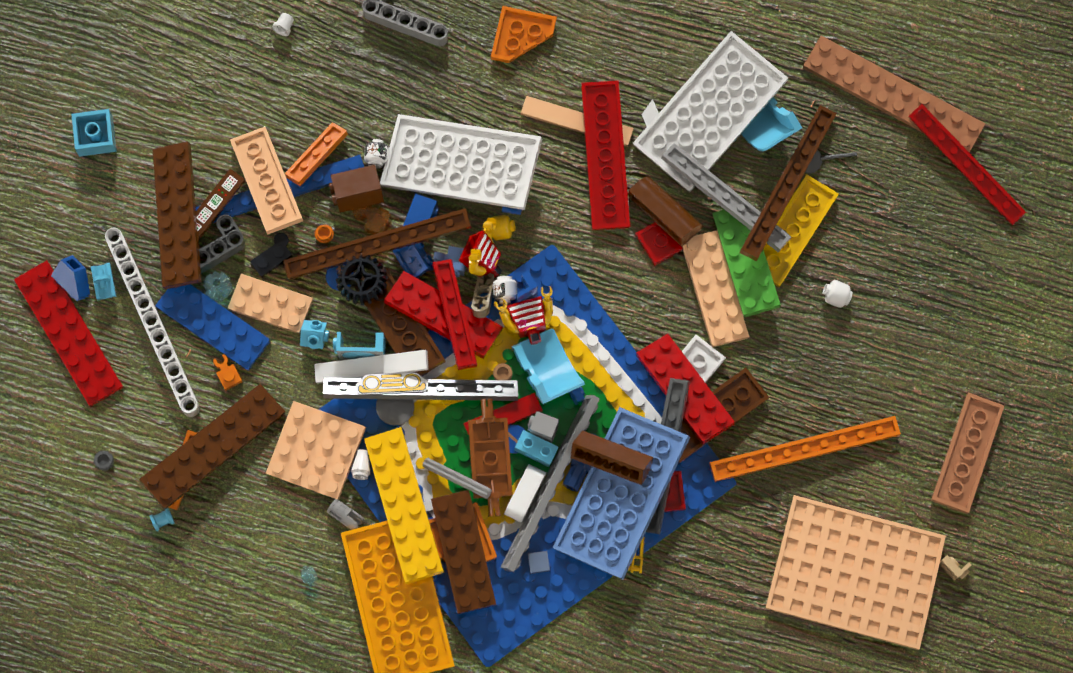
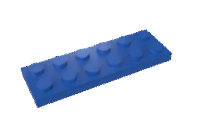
(214, 324)

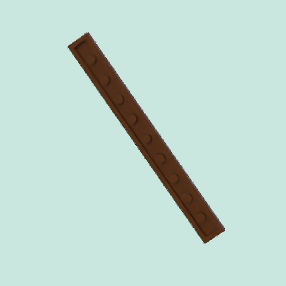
(787, 183)
(377, 243)

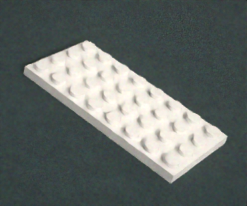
(712, 106)
(461, 161)

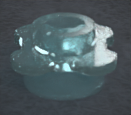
(308, 575)

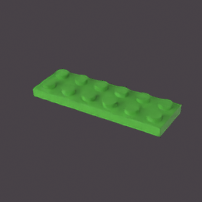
(750, 278)

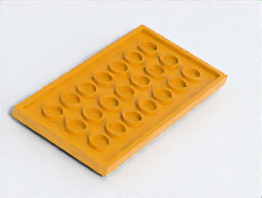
(398, 618)

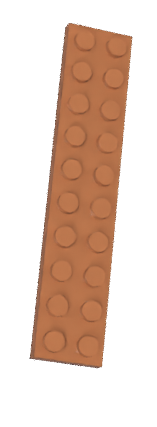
(887, 90)

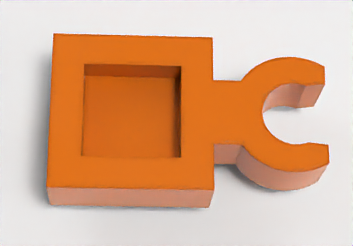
(228, 374)

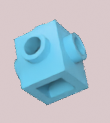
(314, 334)

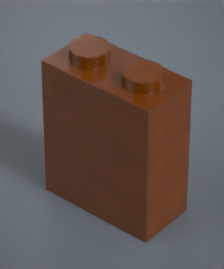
(356, 188)

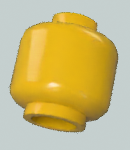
(504, 228)

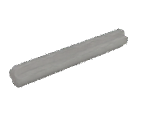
(457, 478)

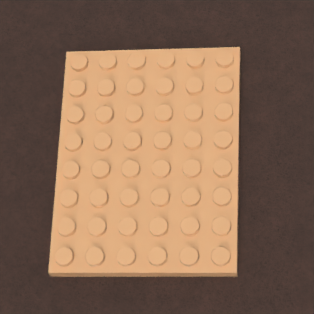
(855, 572)

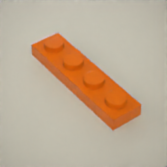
(316, 154)

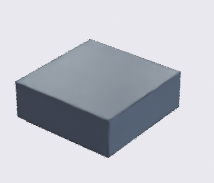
(538, 562)

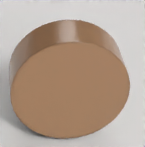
(502, 372)

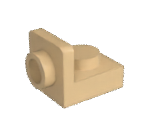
(951, 567)

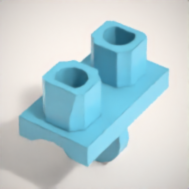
(103, 281)

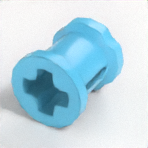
(161, 519)

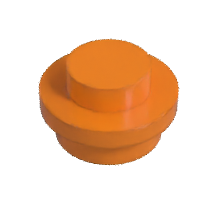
(324, 234)

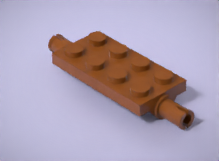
(490, 455)

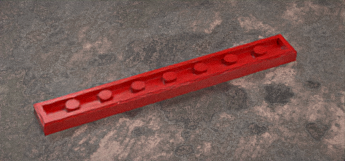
(967, 164)

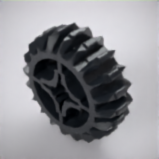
(346, 278)

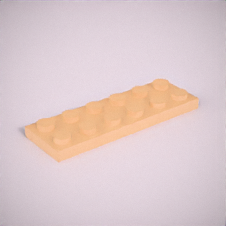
(266, 180)
(715, 289)

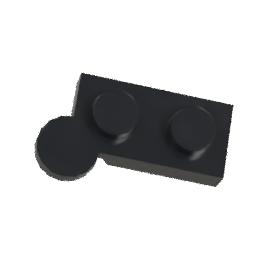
(272, 256)

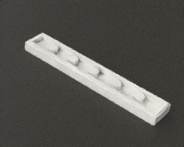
(382, 364)

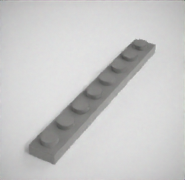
(720, 193)

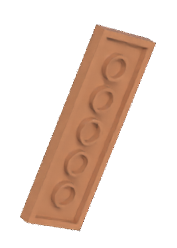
(967, 453)

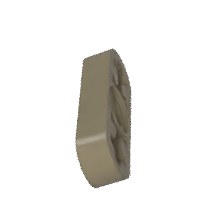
(487, 300)

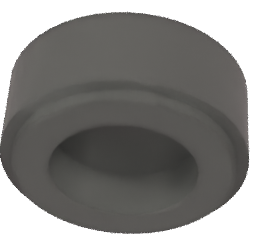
(104, 460)

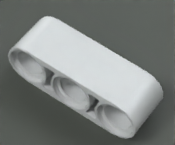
(525, 493)

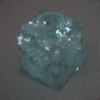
(222, 290)

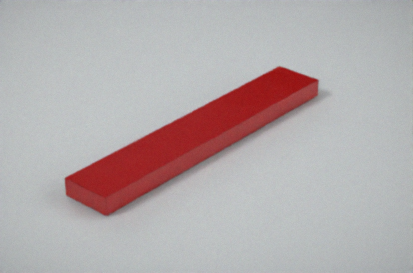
(454, 314)

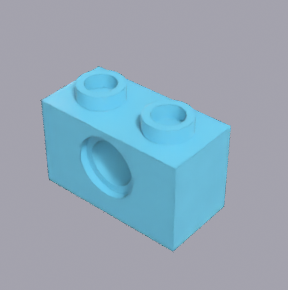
(536, 448)

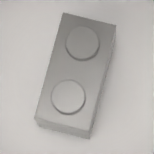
(543, 426)

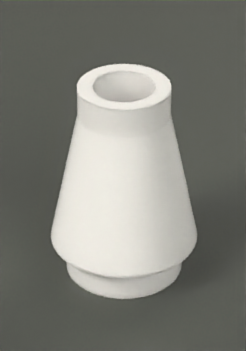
(361, 465)

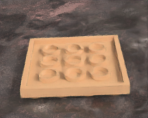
(316, 450)

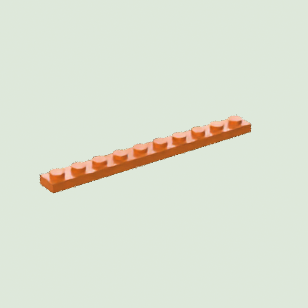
(804, 448)

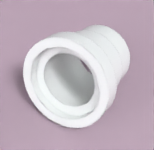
(283, 24)

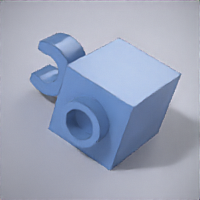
(453, 253)

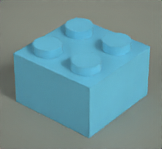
(93, 132)

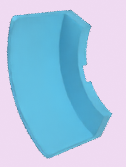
(771, 126)
(547, 366)

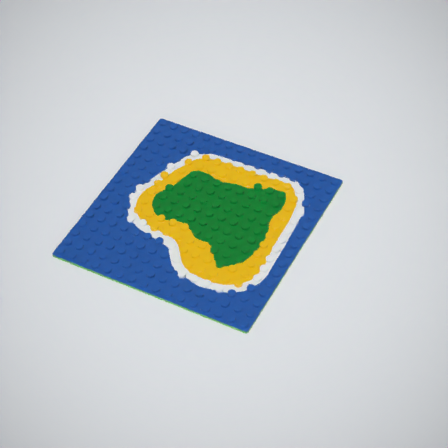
(438, 432)

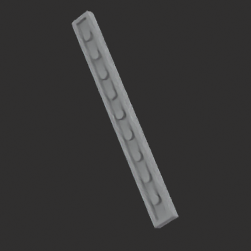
(547, 489)

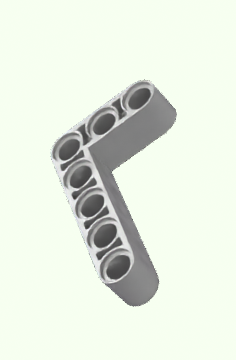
(411, 28)

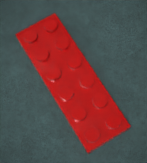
(424, 305)
(702, 410)

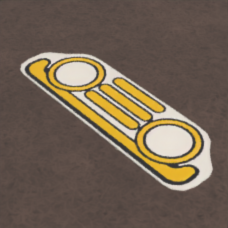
(391, 383)

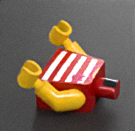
(481, 253)
(528, 316)

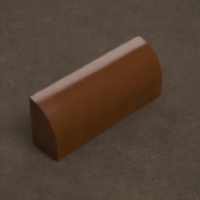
(664, 210)

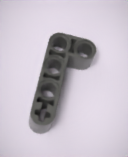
(225, 242)

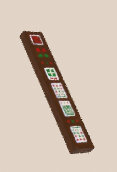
(217, 200)

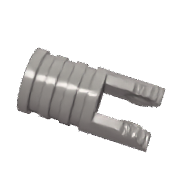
(345, 514)

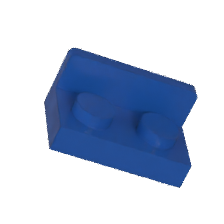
(414, 259)

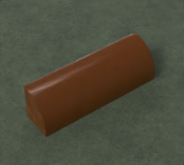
(611, 457)

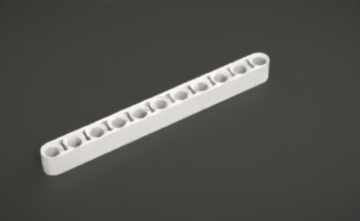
(147, 314)

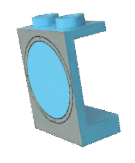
(347, 353)

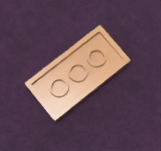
(270, 303)

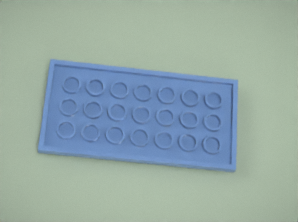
(615, 512)

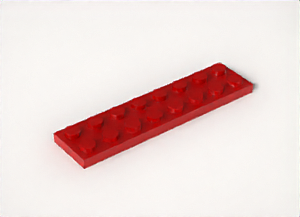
(605, 155)
(68, 334)

